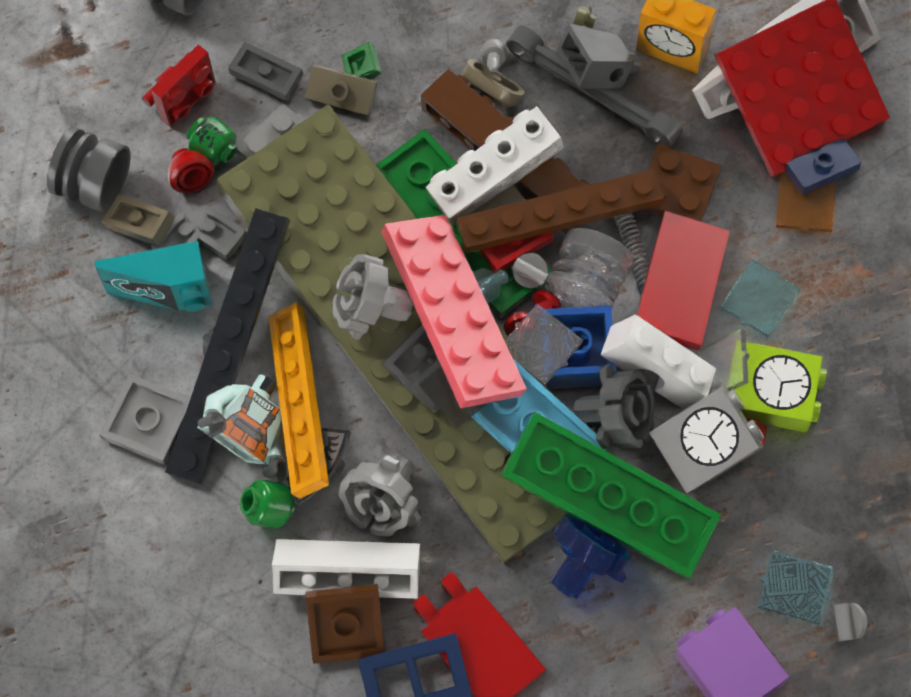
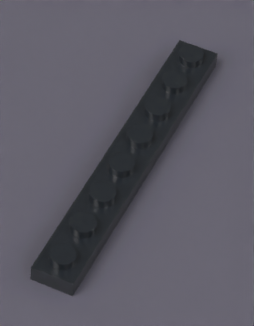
(229, 339)

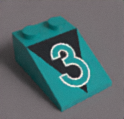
(162, 277)

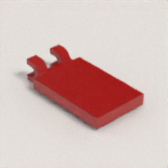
(491, 650)

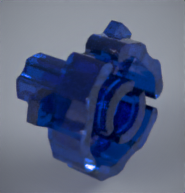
(587, 553)

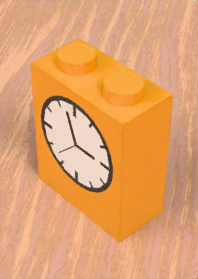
(676, 32)

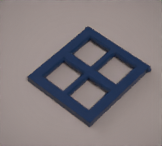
(409, 655)

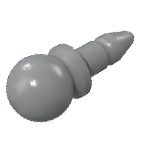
(494, 54)

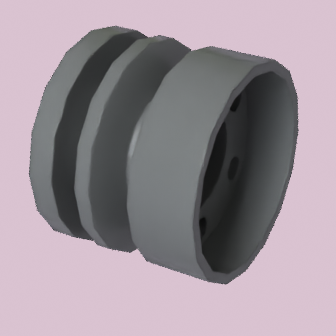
(88, 169)

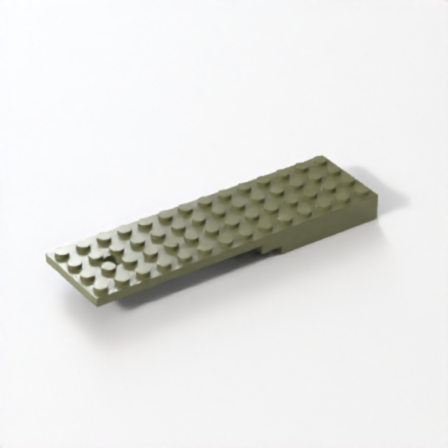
(336, 212)

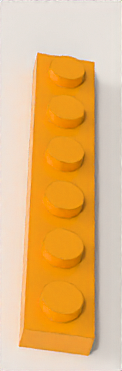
(298, 401)

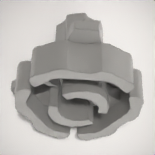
(369, 297)
(381, 492)

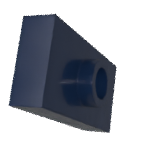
(822, 166)

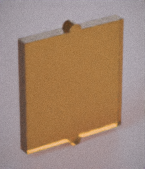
(807, 211)

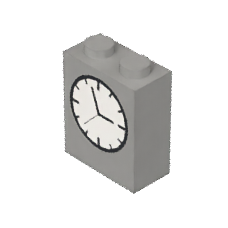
(707, 439)

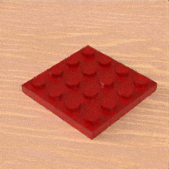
(802, 85)

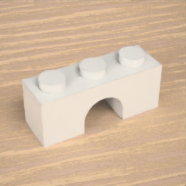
(639, 345)

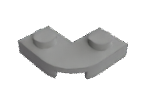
(207, 228)

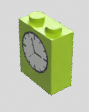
(782, 387)

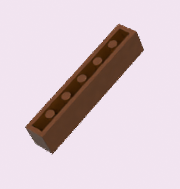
(473, 118)

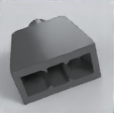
(597, 58)

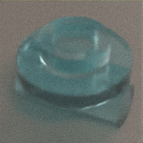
(490, 282)

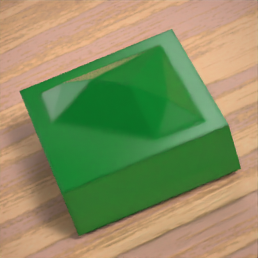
(362, 61)

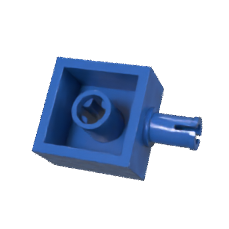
(583, 366)

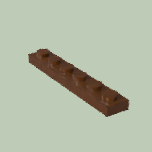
(559, 210)

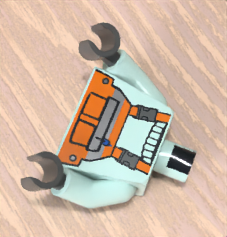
(247, 424)

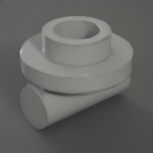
(530, 270)
(850, 621)

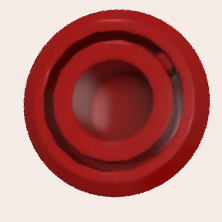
(189, 171)

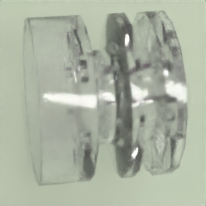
(589, 269)

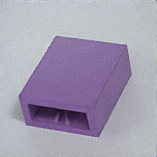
(729, 659)

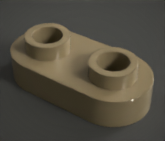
(501, 88)

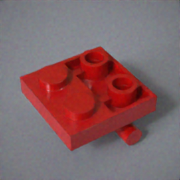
(182, 86)

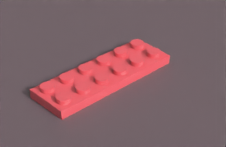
(453, 311)

